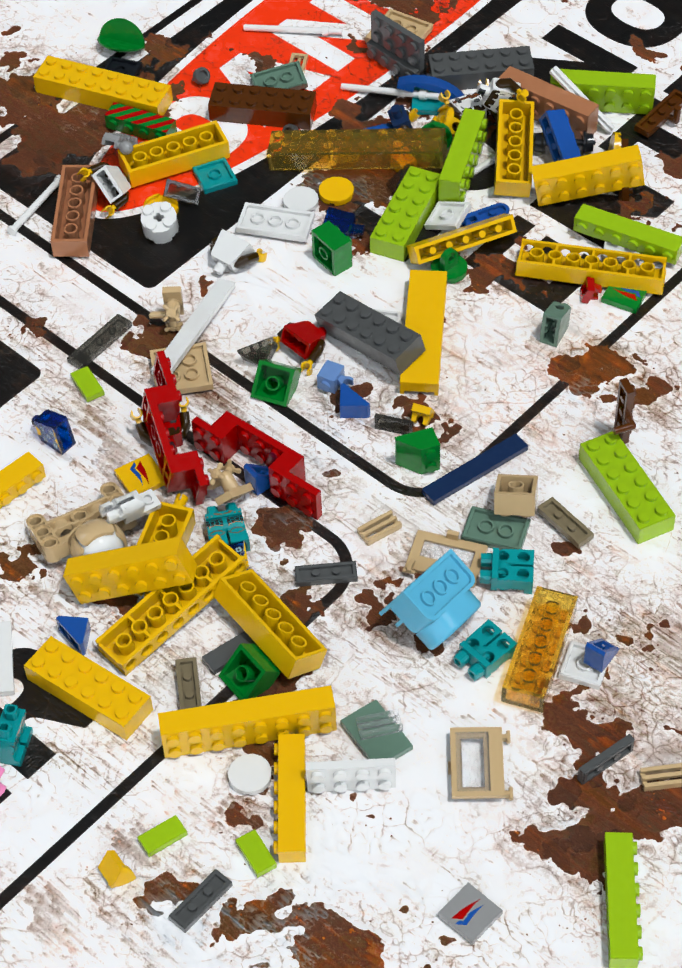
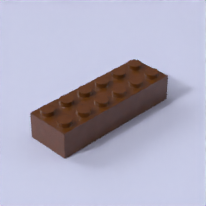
(262, 105)

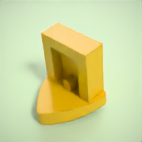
(114, 870)

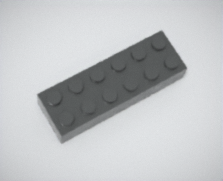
(468, 67)
(370, 332)

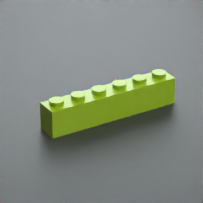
(627, 233)
(621, 900)

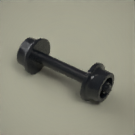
(586, 142)

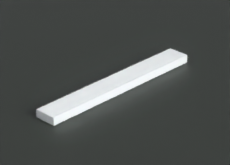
(198, 322)

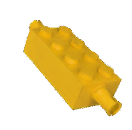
(169, 522)

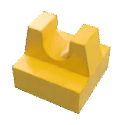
(422, 411)

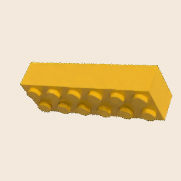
(514, 148)
(174, 153)
(588, 175)
(130, 570)
(270, 623)
(88, 688)

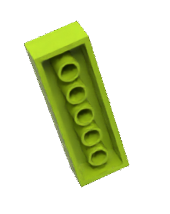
(614, 90)
(463, 156)
(405, 214)
(626, 487)

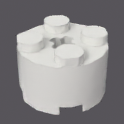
(159, 222)

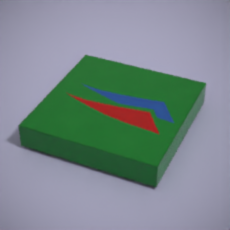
(623, 298)

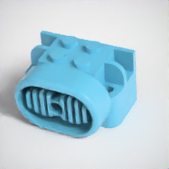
(437, 601)

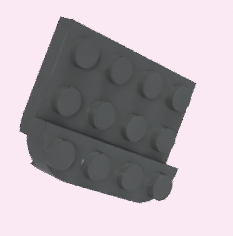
(395, 46)

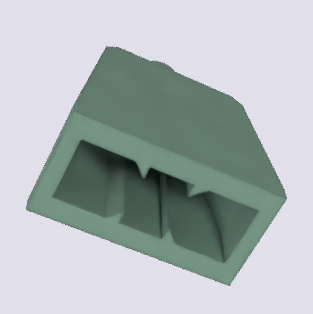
(555, 316)

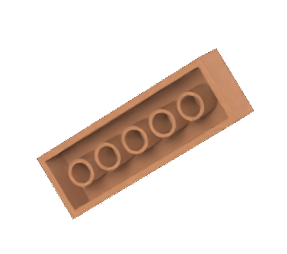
(546, 96)
(74, 213)

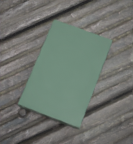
(284, 76)
(495, 530)
(379, 747)

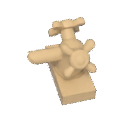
(173, 308)
(228, 482)

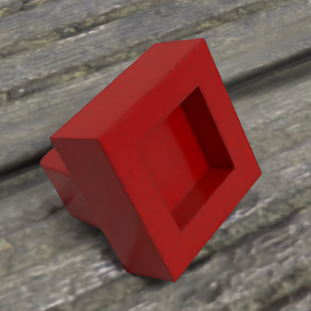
(589, 290)

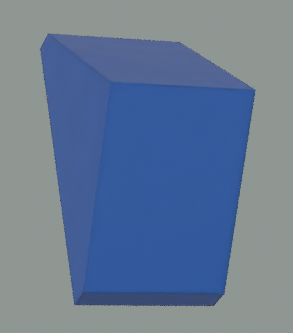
(352, 404)
(258, 477)
(75, 631)
(599, 654)

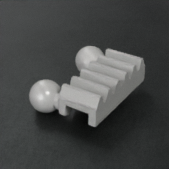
(120, 141)

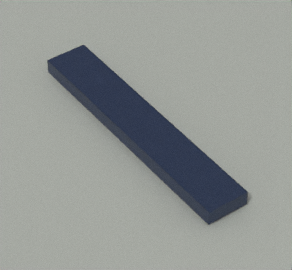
(474, 469)

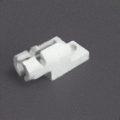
(130, 507)

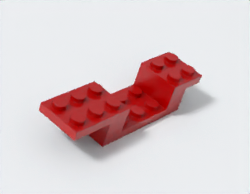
(160, 406)
(284, 465)

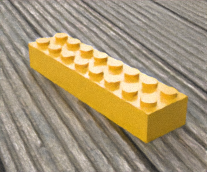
(100, 86)
(247, 721)

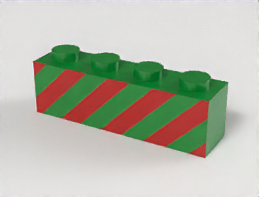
(138, 122)

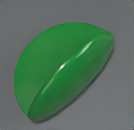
(121, 36)

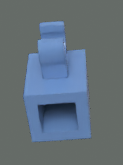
(332, 376)

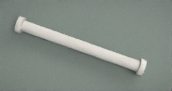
(12, 229)

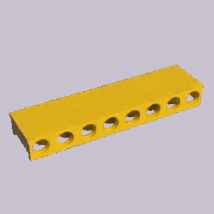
(576, 269)
(426, 317)
(168, 609)

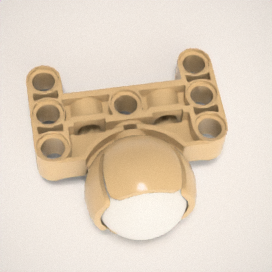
(79, 530)

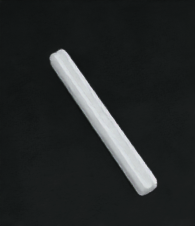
(568, 85)

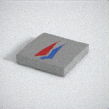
(470, 913)

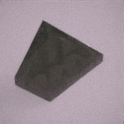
(395, 181)
(182, 192)
(261, 350)
(393, 423)

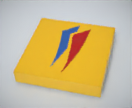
(140, 475)

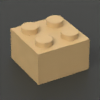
(516, 495)

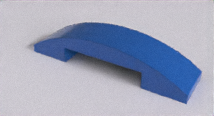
(429, 83)

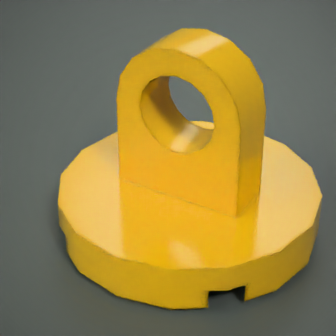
(446, 116)

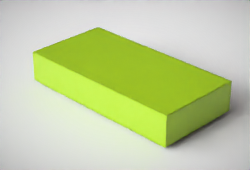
(87, 384)
(162, 836)
(256, 853)

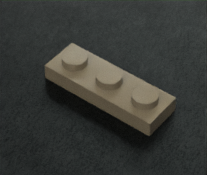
(565, 522)
(188, 683)

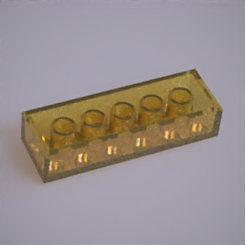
(539, 649)

